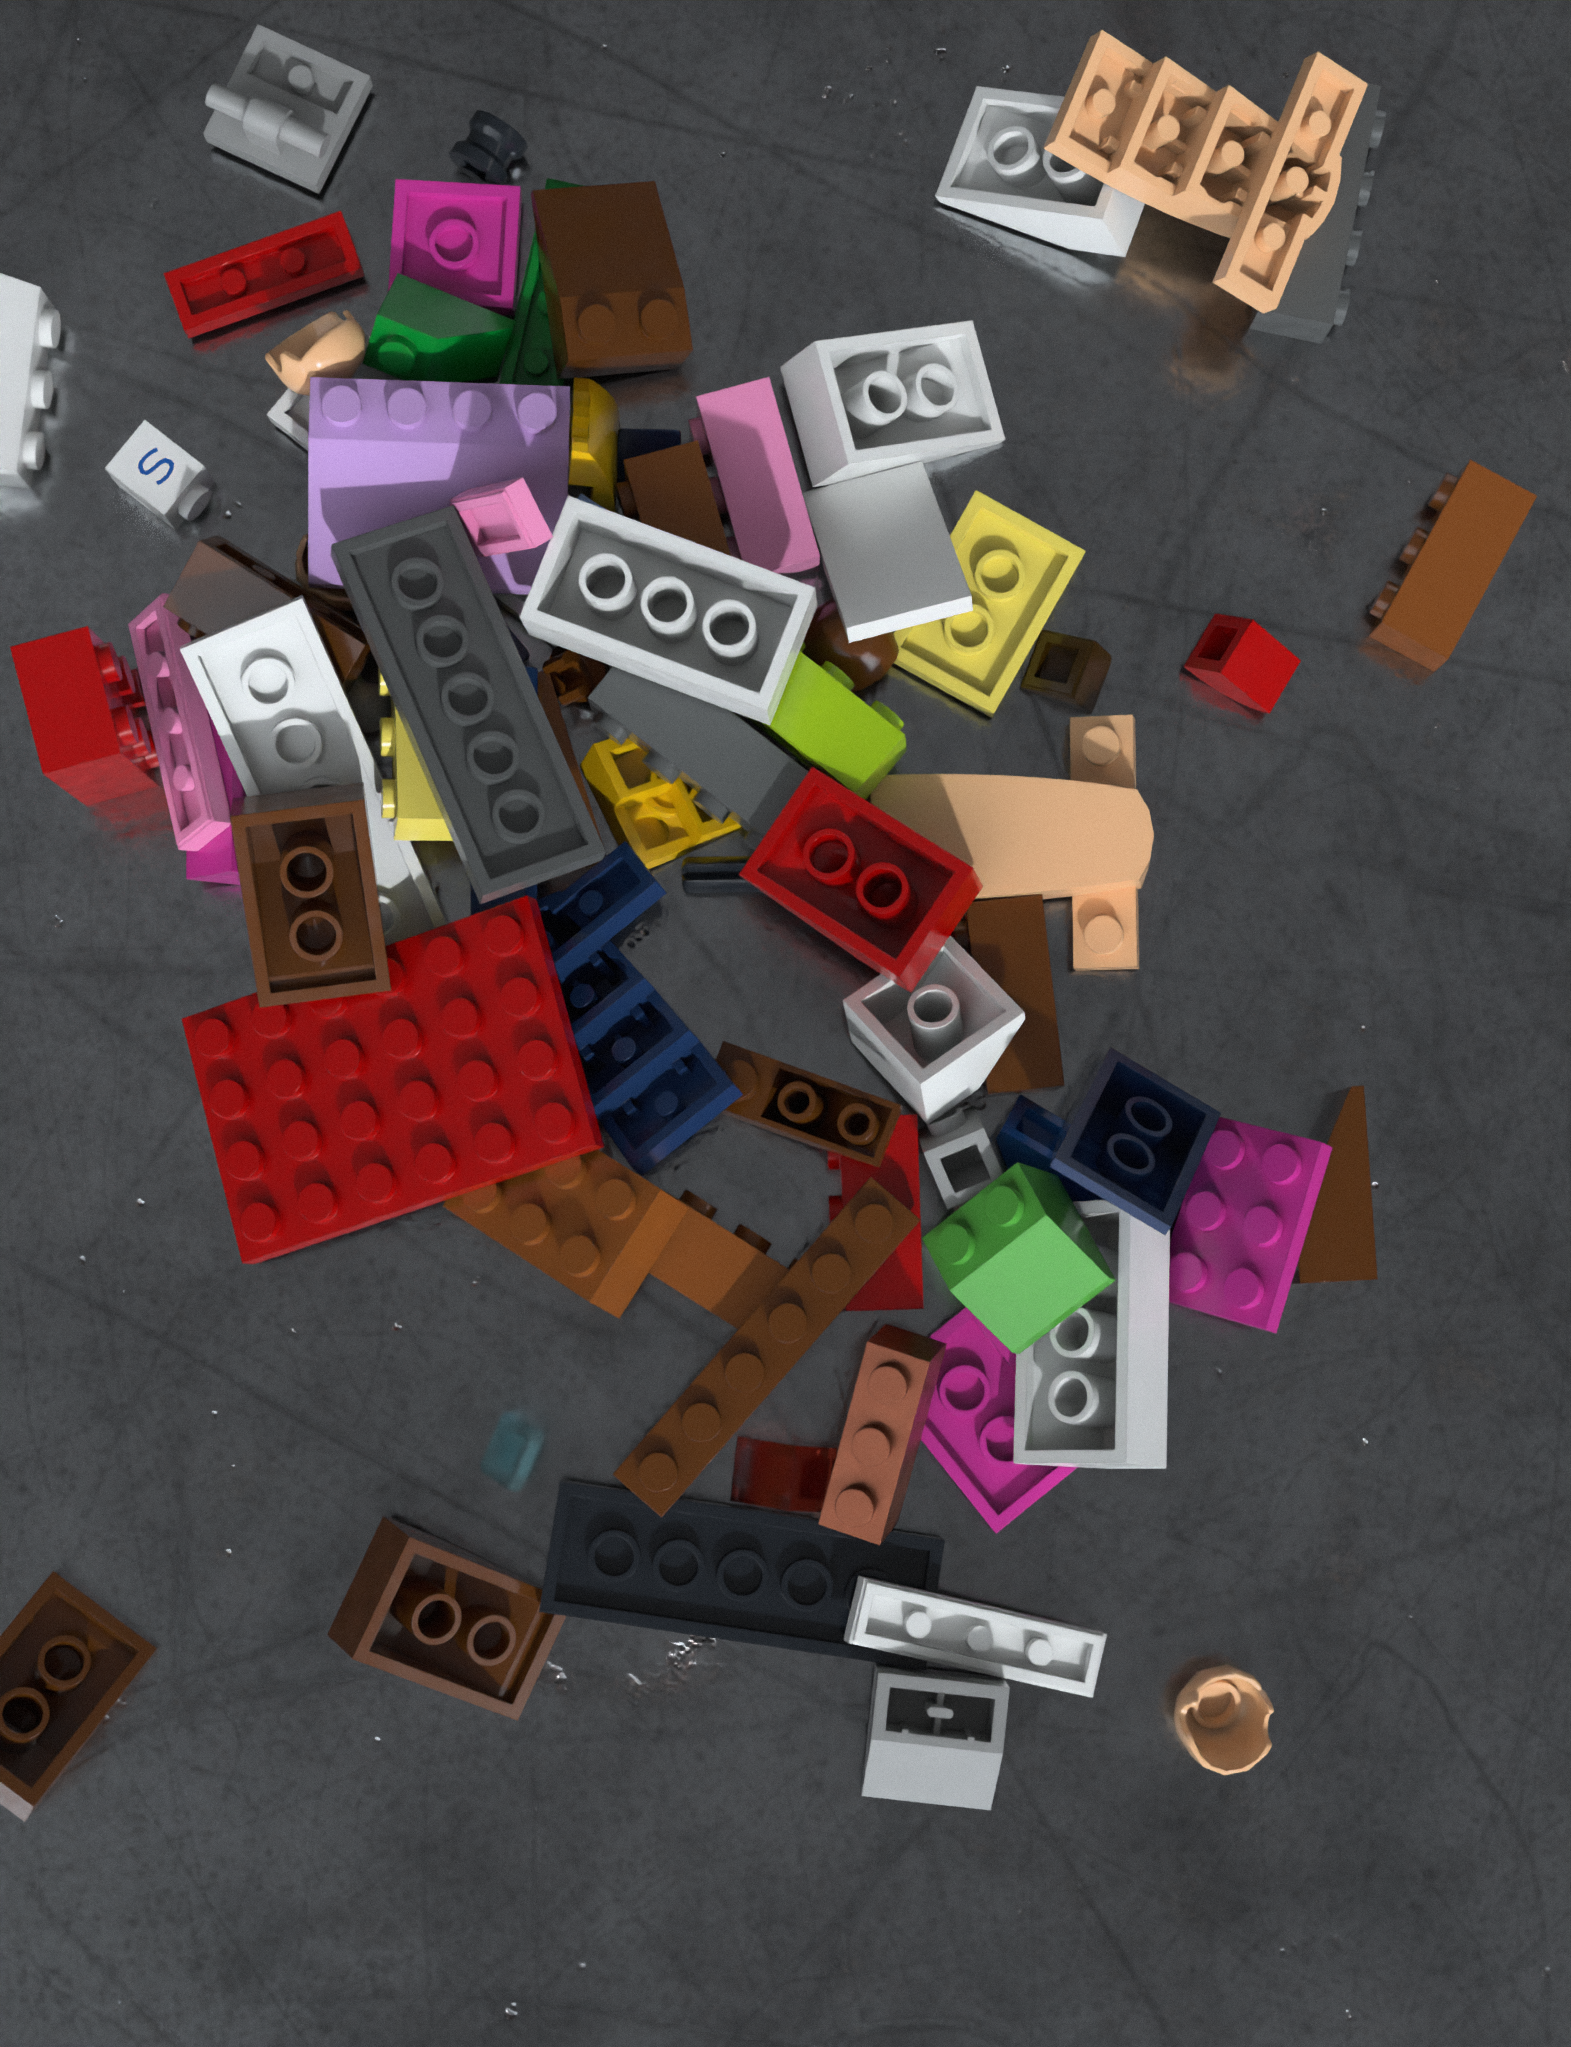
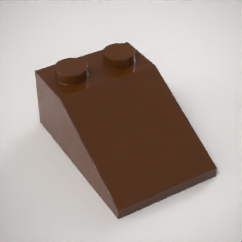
(610, 280)
(310, 894)
(446, 1620)
(58, 1681)

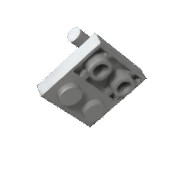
(286, 108)

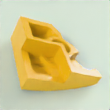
(594, 441)
(646, 810)

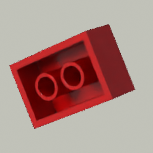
(86, 716)

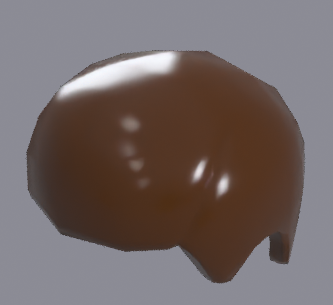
(860, 660)

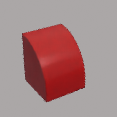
(1242, 662)

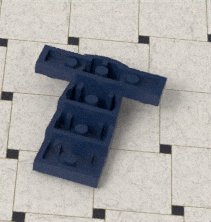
(640, 1059)

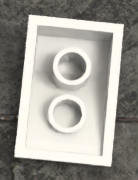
(1011, 180)
(890, 400)

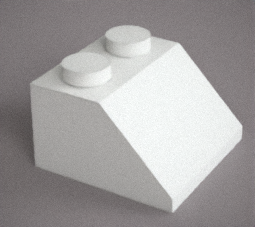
(939, 1037)

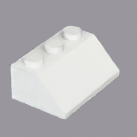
(26, 333)

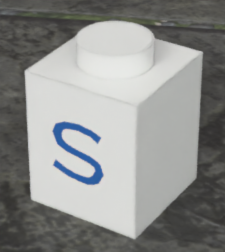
(161, 476)

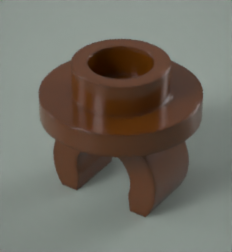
(574, 674)

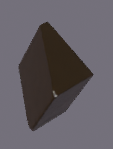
(1067, 670)

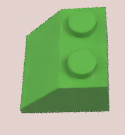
(1019, 1256)

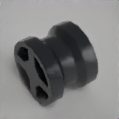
(488, 149)

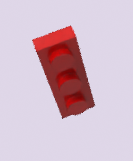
(264, 274)

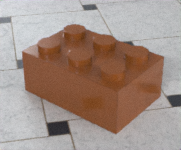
(579, 1224)

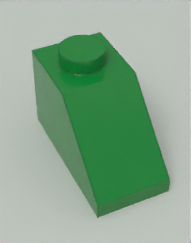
(435, 336)

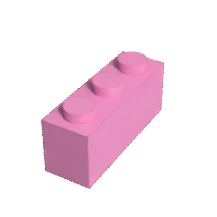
(755, 478)

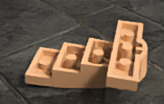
(1213, 154)
(1049, 834)

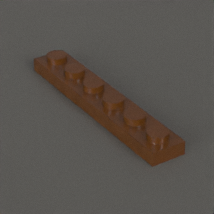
(766, 1347)

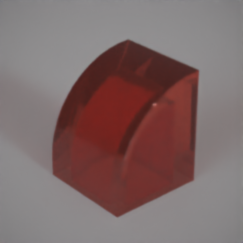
(782, 1474)

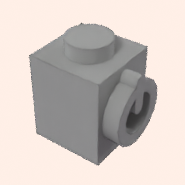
(959, 1155)

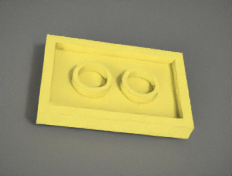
(1014, 583)

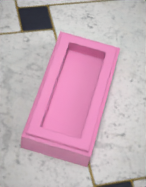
(501, 518)

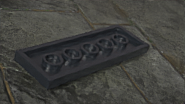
(722, 1571)

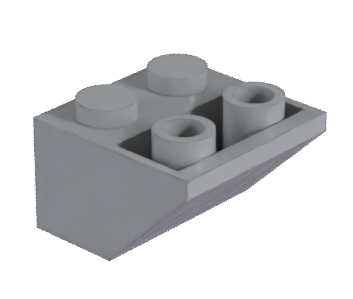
(935, 1736)

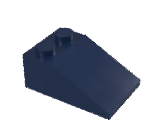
(1134, 1140)

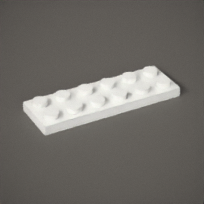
(296, 730)

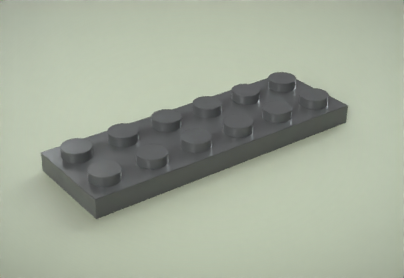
(467, 704)

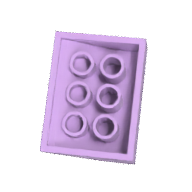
(411, 446)

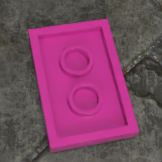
(1245, 1223)
(973, 1423)

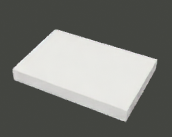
(887, 552)

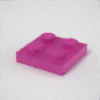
(458, 239)

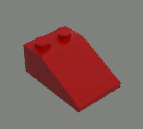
(862, 879)

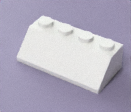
(1100, 1377)

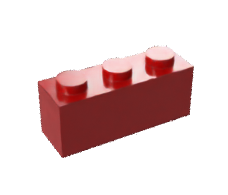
(899, 1279)

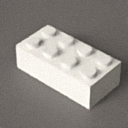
(669, 610)

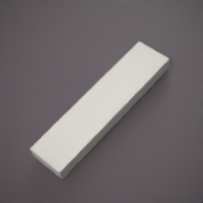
(974, 1636)

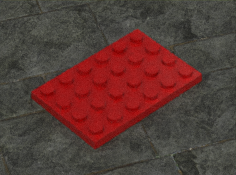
(397, 1094)

